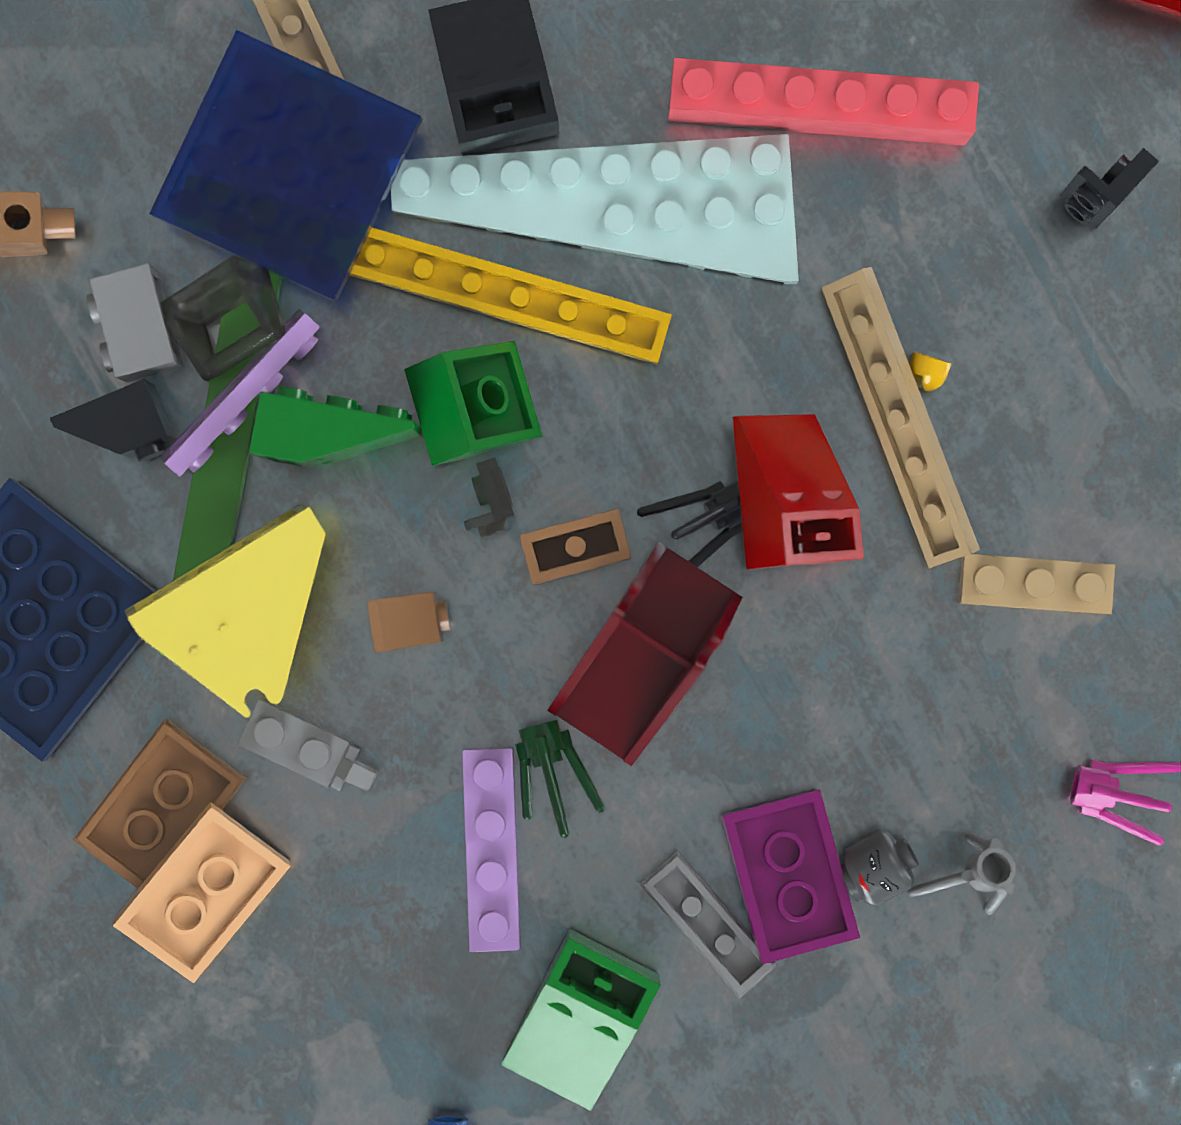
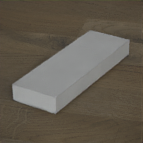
(706, 923)

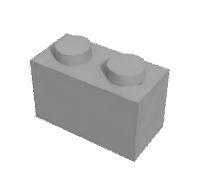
(133, 323)

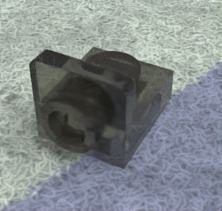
(491, 490)

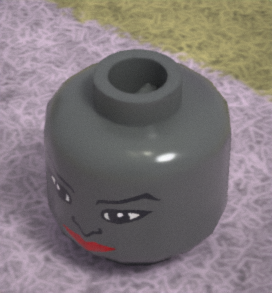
(878, 868)

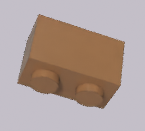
(575, 546)

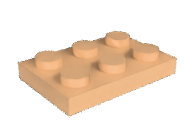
(201, 892)

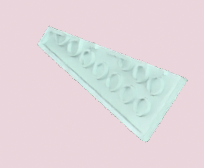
(674, 202)

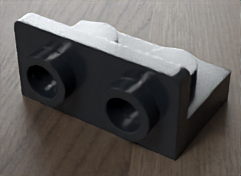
(1094, 198)

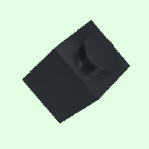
(122, 421)

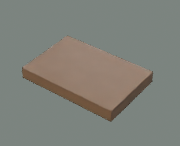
(157, 802)

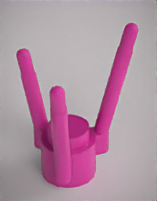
(1096, 789)

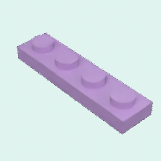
(227, 409)
(491, 849)

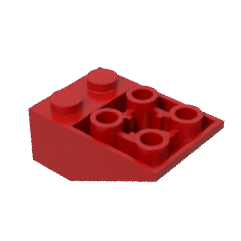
(793, 494)

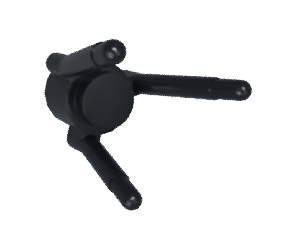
(721, 510)

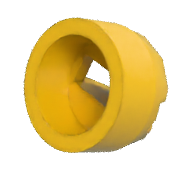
(929, 371)

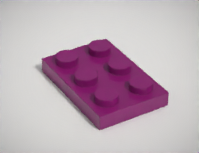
(790, 876)

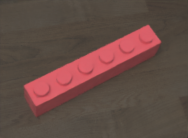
(823, 101)

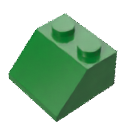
(472, 402)

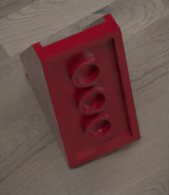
(647, 654)

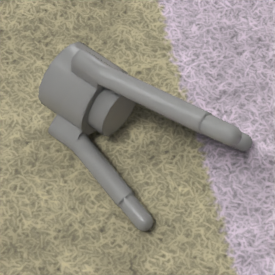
(984, 870)

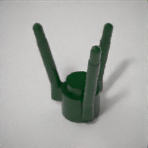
(543, 746)

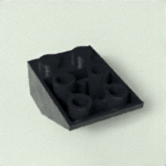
(494, 73)

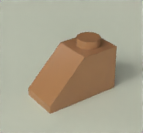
(408, 621)

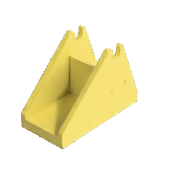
(239, 611)

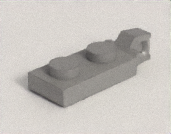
(304, 748)

